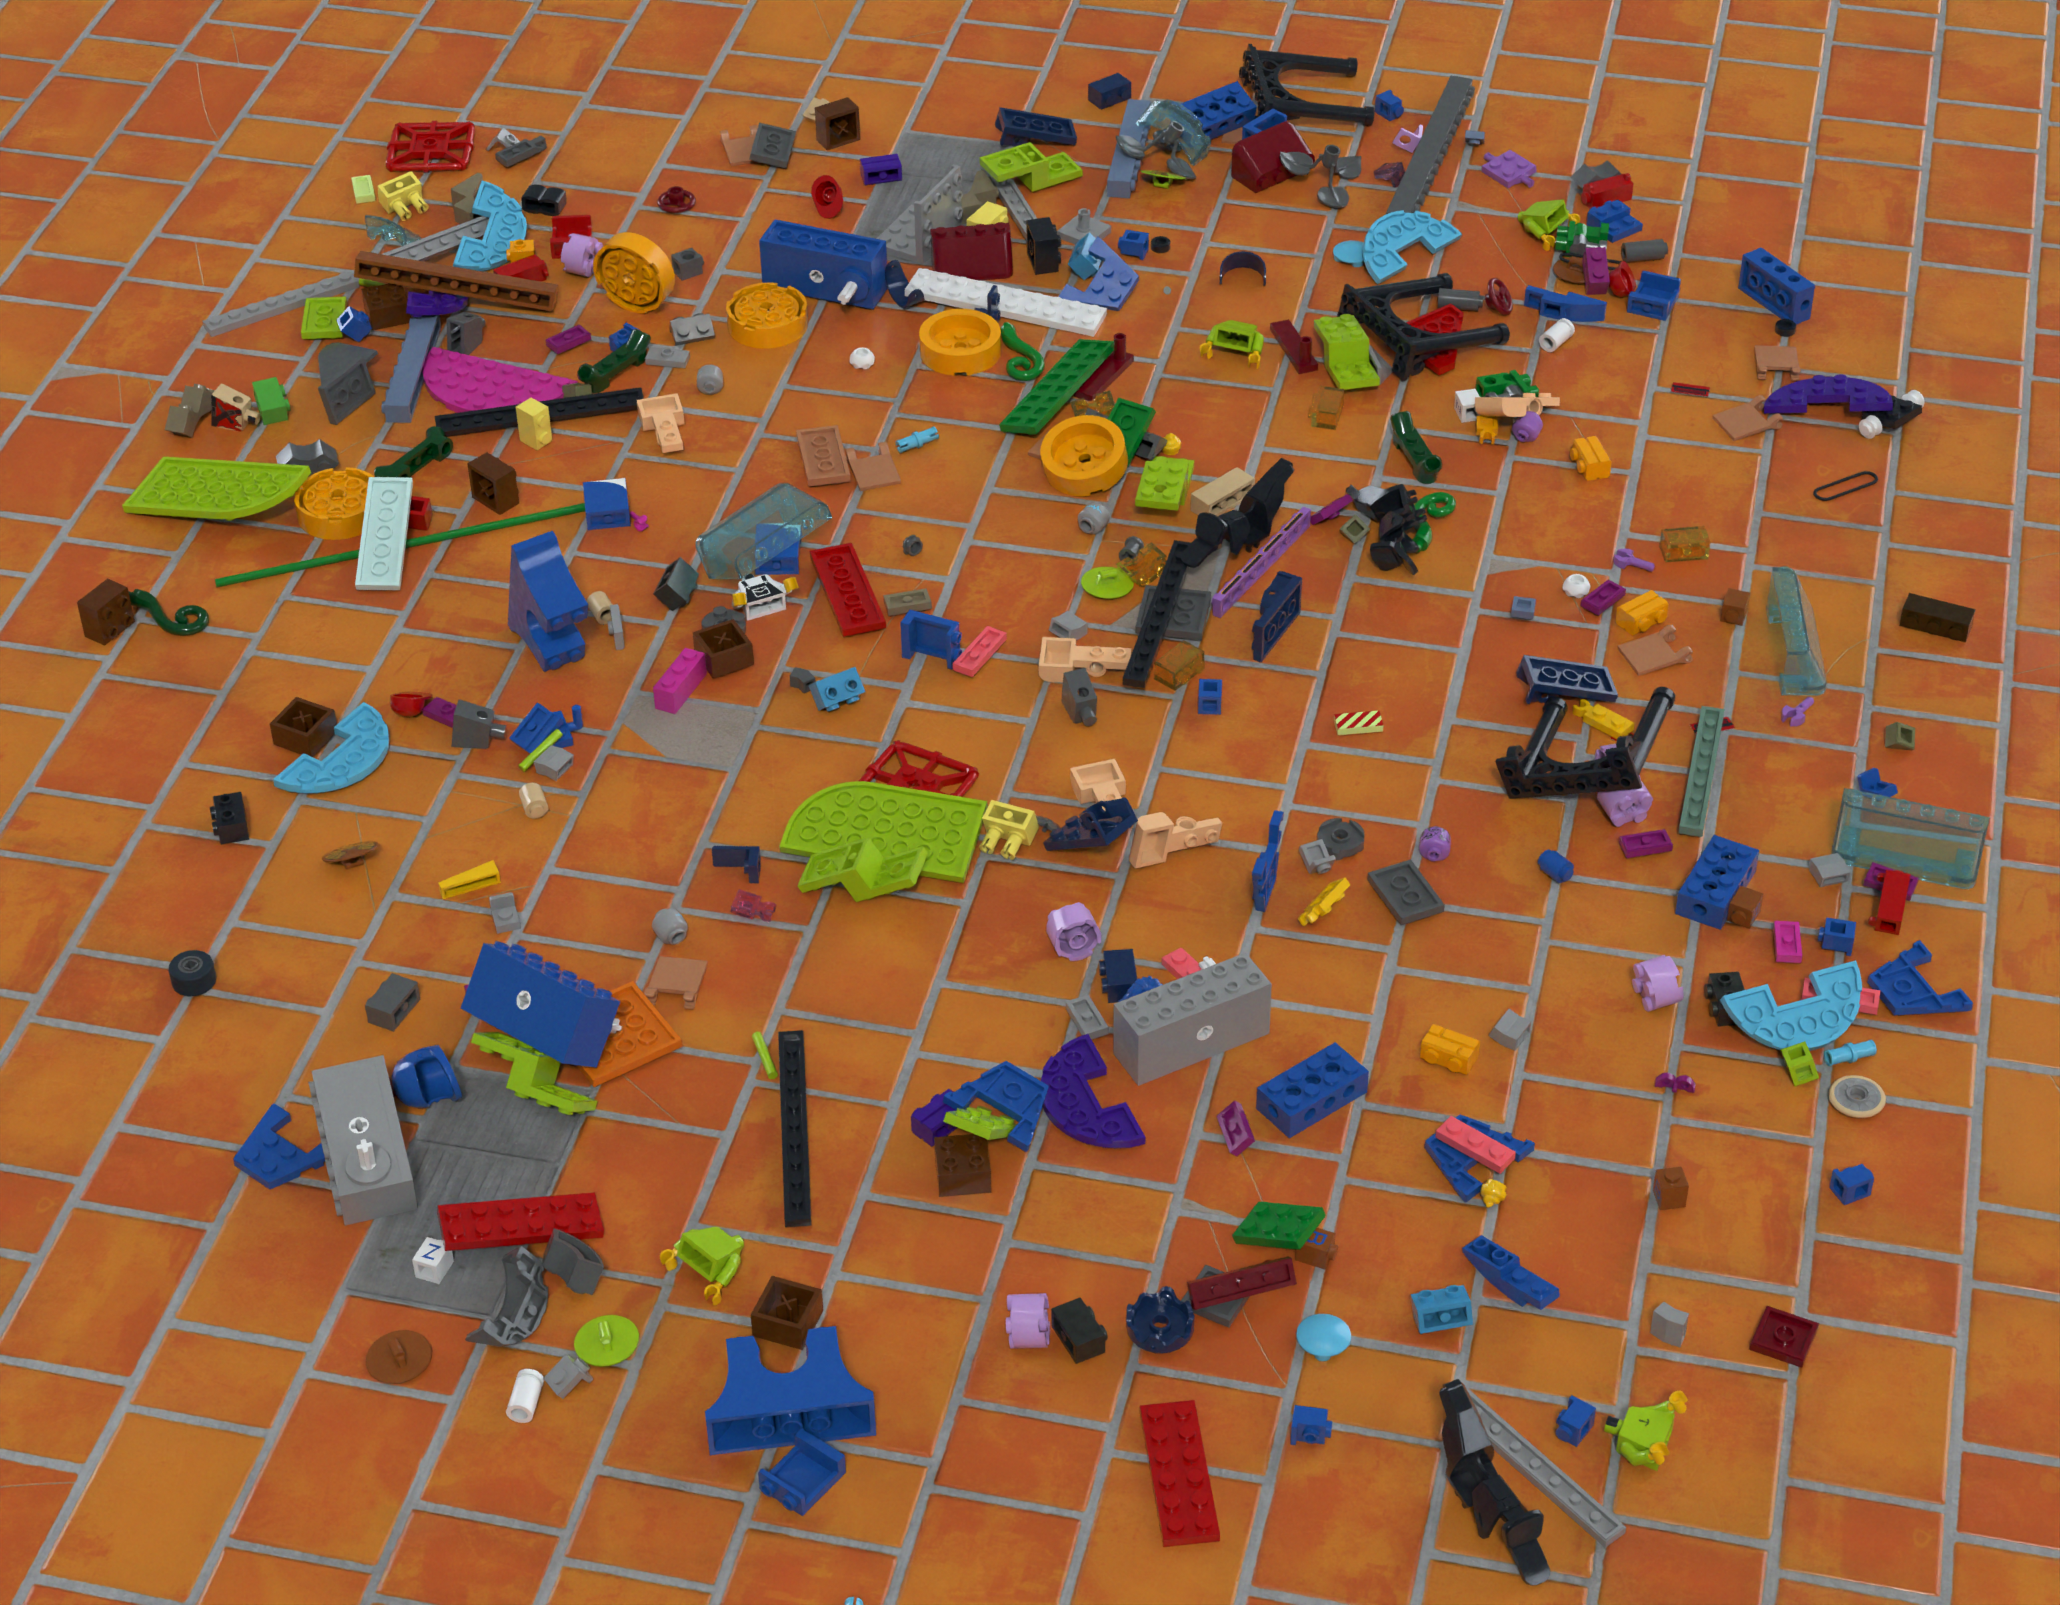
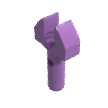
(1625, 557)
(1797, 712)

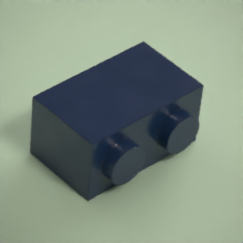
(1109, 91)
(1119, 973)

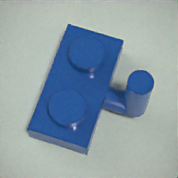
(567, 740)

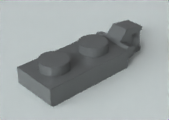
(521, 151)

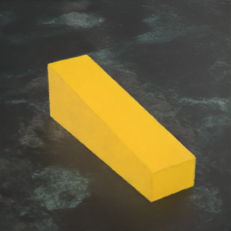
(470, 880)

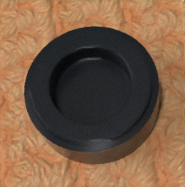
(1160, 244)
(1785, 327)

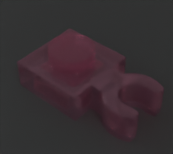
(750, 904)

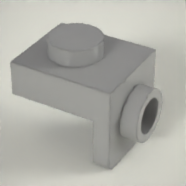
(1316, 857)
(567, 1375)

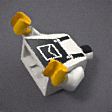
(762, 595)

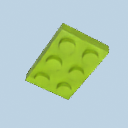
(321, 317)
(981, 1122)

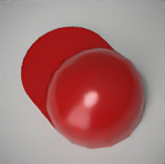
(1622, 280)
(408, 703)

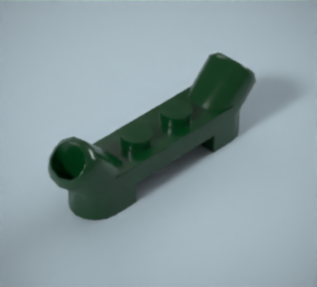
(630, 353)
(1408, 439)
(435, 447)

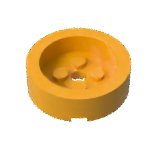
(647, 266)
(757, 327)
(960, 341)
(1083, 439)
(324, 511)

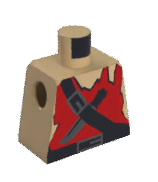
(232, 409)

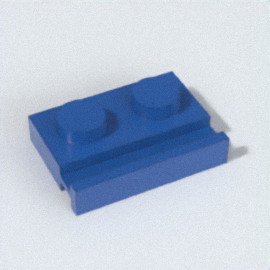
(535, 728)

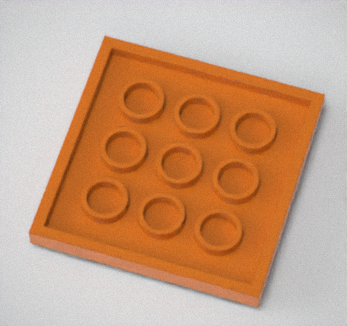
(641, 1038)

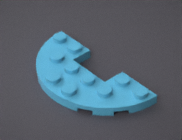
(504, 225)
(1398, 231)
(349, 763)
(1811, 1020)

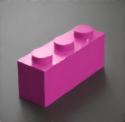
(680, 680)

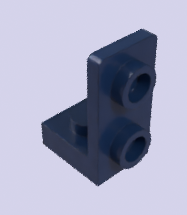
(993, 300)
(739, 856)

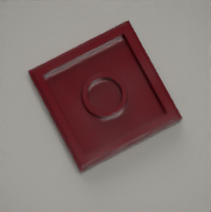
(1784, 1336)

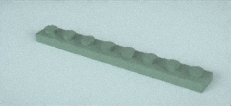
(1701, 771)

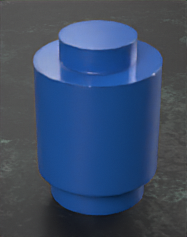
(1556, 866)

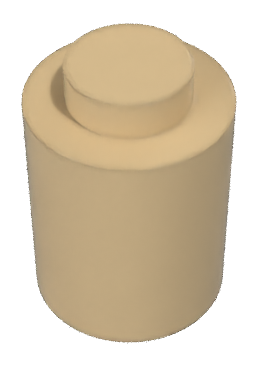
(600, 606)
(533, 800)

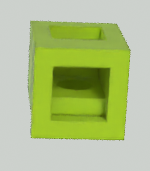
(1800, 1063)

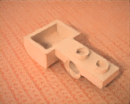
(1514, 405)
(663, 416)
(1062, 655)
(1098, 782)
(1157, 836)

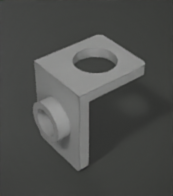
(504, 138)

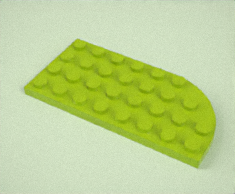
(214, 488)
(893, 820)

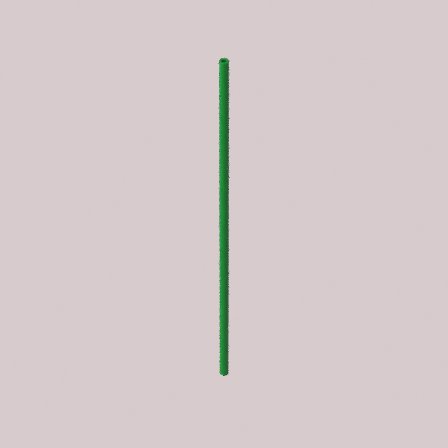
(418, 541)

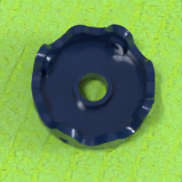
(1165, 1309)

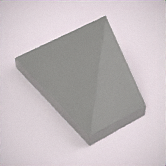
(1381, 367)

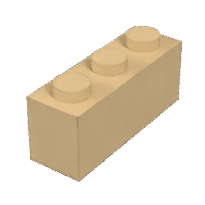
(1222, 493)

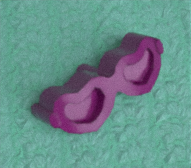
(1669, 1080)

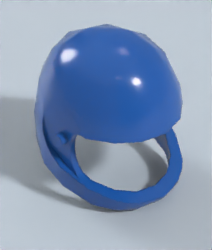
(424, 1078)

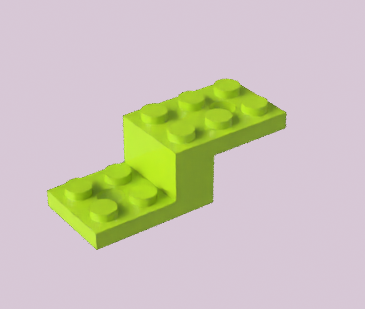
(1030, 166)
(1346, 352)
(1164, 483)
(862, 870)
(533, 1073)

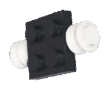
(1903, 411)

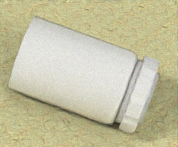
(1556, 335)
(525, 1395)

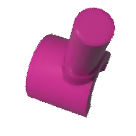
(639, 522)

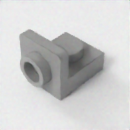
(504, 912)

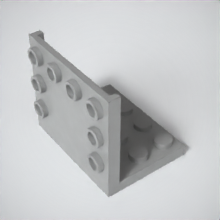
(910, 233)

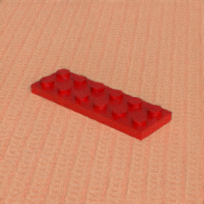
(847, 589)
(518, 1221)
(1179, 1473)

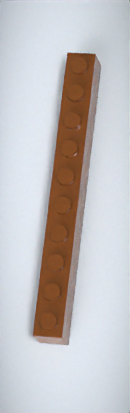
(456, 280)

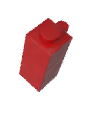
(1612, 188)
(526, 268)
(1891, 902)

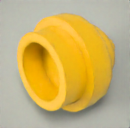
(1173, 444)
(1493, 1192)

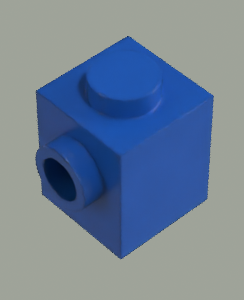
(354, 323)

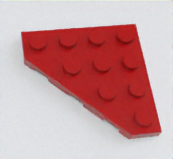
(1442, 320)

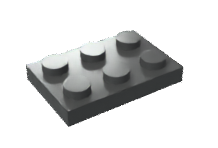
(772, 145)
(1405, 892)

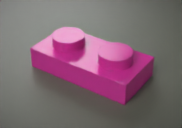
(1787, 941)

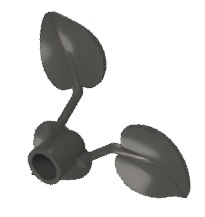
(1166, 138)
(1346, 167)

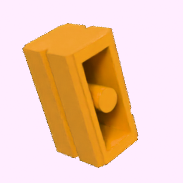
(1590, 458)
(1642, 612)
(1450, 1049)

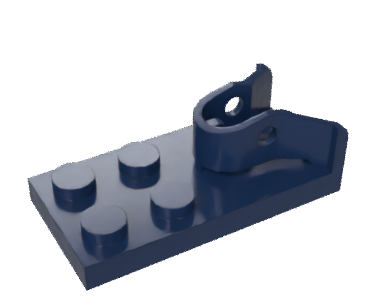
(1033, 125)
(1277, 613)
(1565, 678)
(1094, 826)

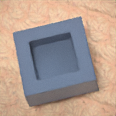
(1474, 138)
(1523, 607)

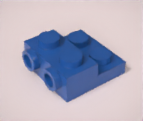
(1619, 219)

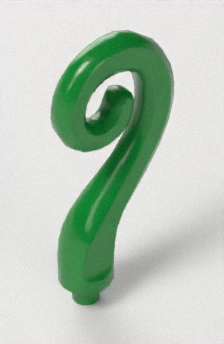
(1012, 341)
(1424, 532)

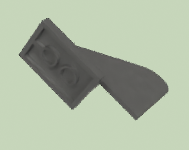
(344, 379)

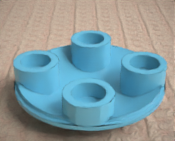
(1349, 252)
(1323, 1336)

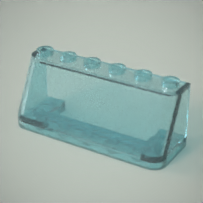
(759, 531)
(1791, 607)
(1910, 837)

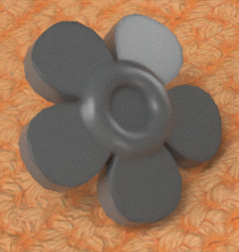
(1047, 824)

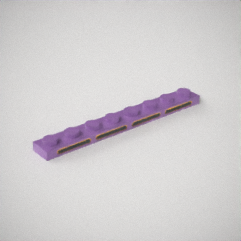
(1261, 562)

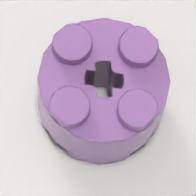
(580, 254)
(1626, 805)
(1073, 931)
(1657, 982)
(1028, 1321)

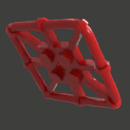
(430, 145)
(923, 778)

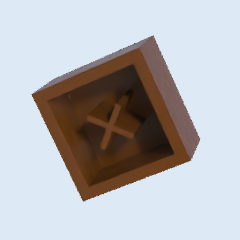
(837, 123)
(385, 305)
(493, 483)
(106, 611)
(724, 648)
(303, 727)
(962, 1165)
(786, 1312)

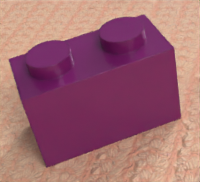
(1595, 270)

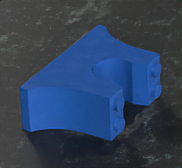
(545, 602)
(769, 1407)

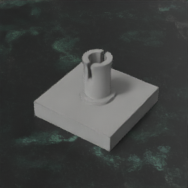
(1082, 225)

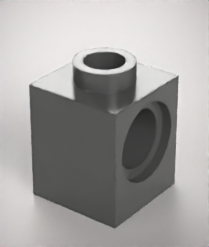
(687, 264)

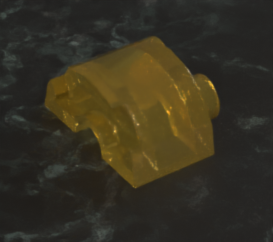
(1102, 403)
(1145, 566)

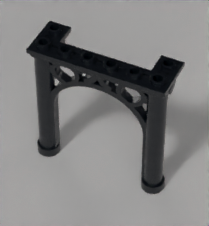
(1263, 69)
(1393, 331)
(1527, 778)

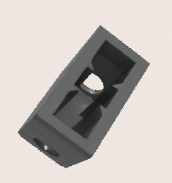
(464, 332)
(1082, 706)
(474, 726)

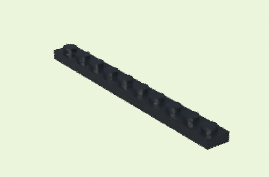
(559, 410)
(1157, 618)
(794, 1129)

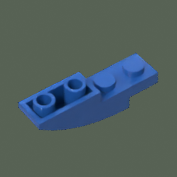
(1569, 306)
(1507, 1275)

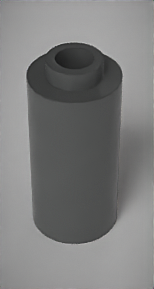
(1644, 250)
(1461, 299)

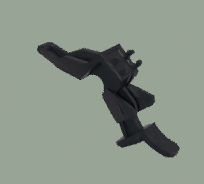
(1396, 514)
(1244, 526)
(1480, 1486)

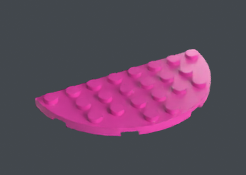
(479, 383)

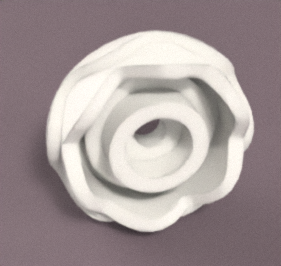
(862, 358)
(1576, 586)

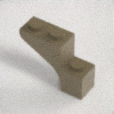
(980, 193)
(463, 198)
(194, 404)

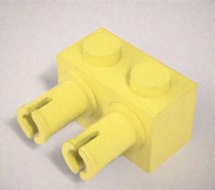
(401, 192)
(1009, 823)

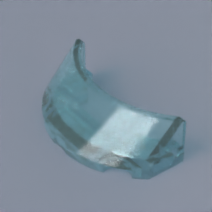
(1192, 140)
(389, 230)

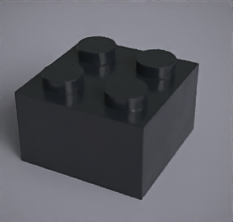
(1043, 245)

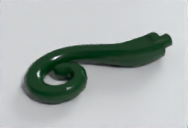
(149, 603)

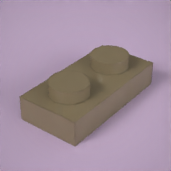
(905, 601)

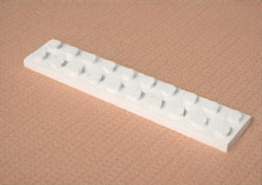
(1013, 303)

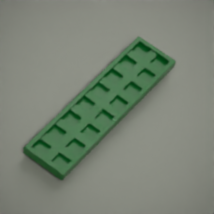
(1057, 386)

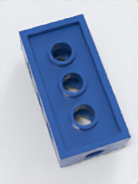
(1222, 109)
(1776, 286)
(1708, 905)
(1312, 1090)

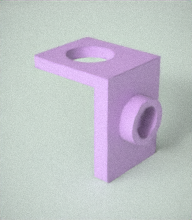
(1415, 138)

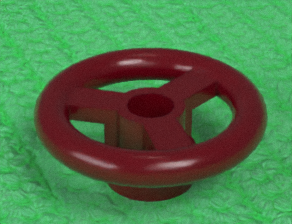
(676, 198)
(1496, 299)

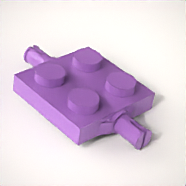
(1509, 169)

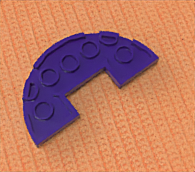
(434, 303)
(1821, 389)
(1075, 1108)

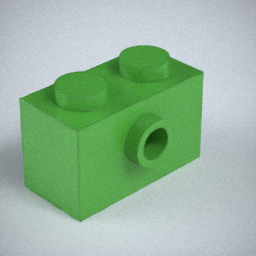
(270, 400)

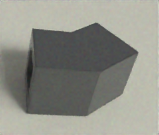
(801, 679)

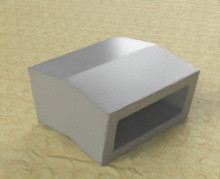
(1068, 626)
(553, 762)
(1829, 869)
(1511, 1030)
(1669, 1324)

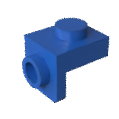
(1870, 782)

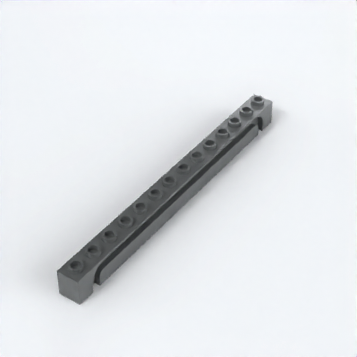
(1433, 146)

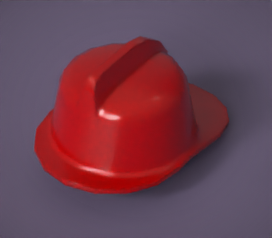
(827, 196)

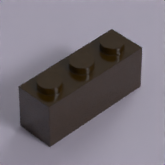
(1937, 617)

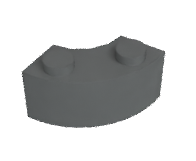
(1589, 174)
(317, 456)
(573, 1262)

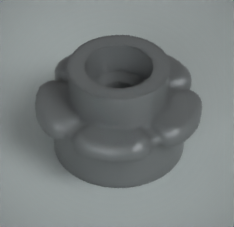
(912, 545)

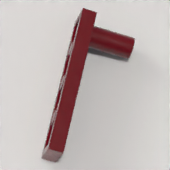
(1295, 347)
(1108, 371)
(1241, 1283)

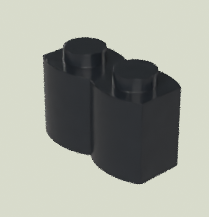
(544, 200)

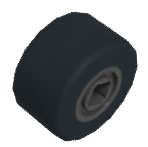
(192, 973)

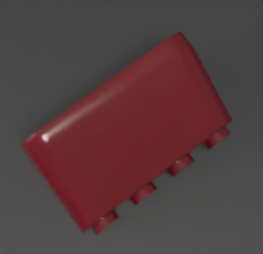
(1257, 157)
(973, 251)

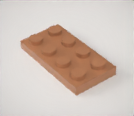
(823, 455)

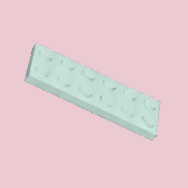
(384, 533)

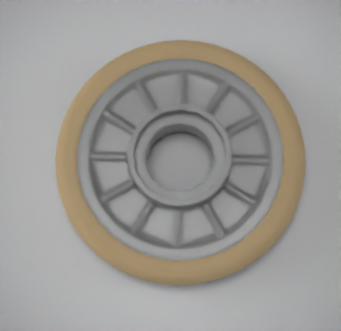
(1844, 1087)

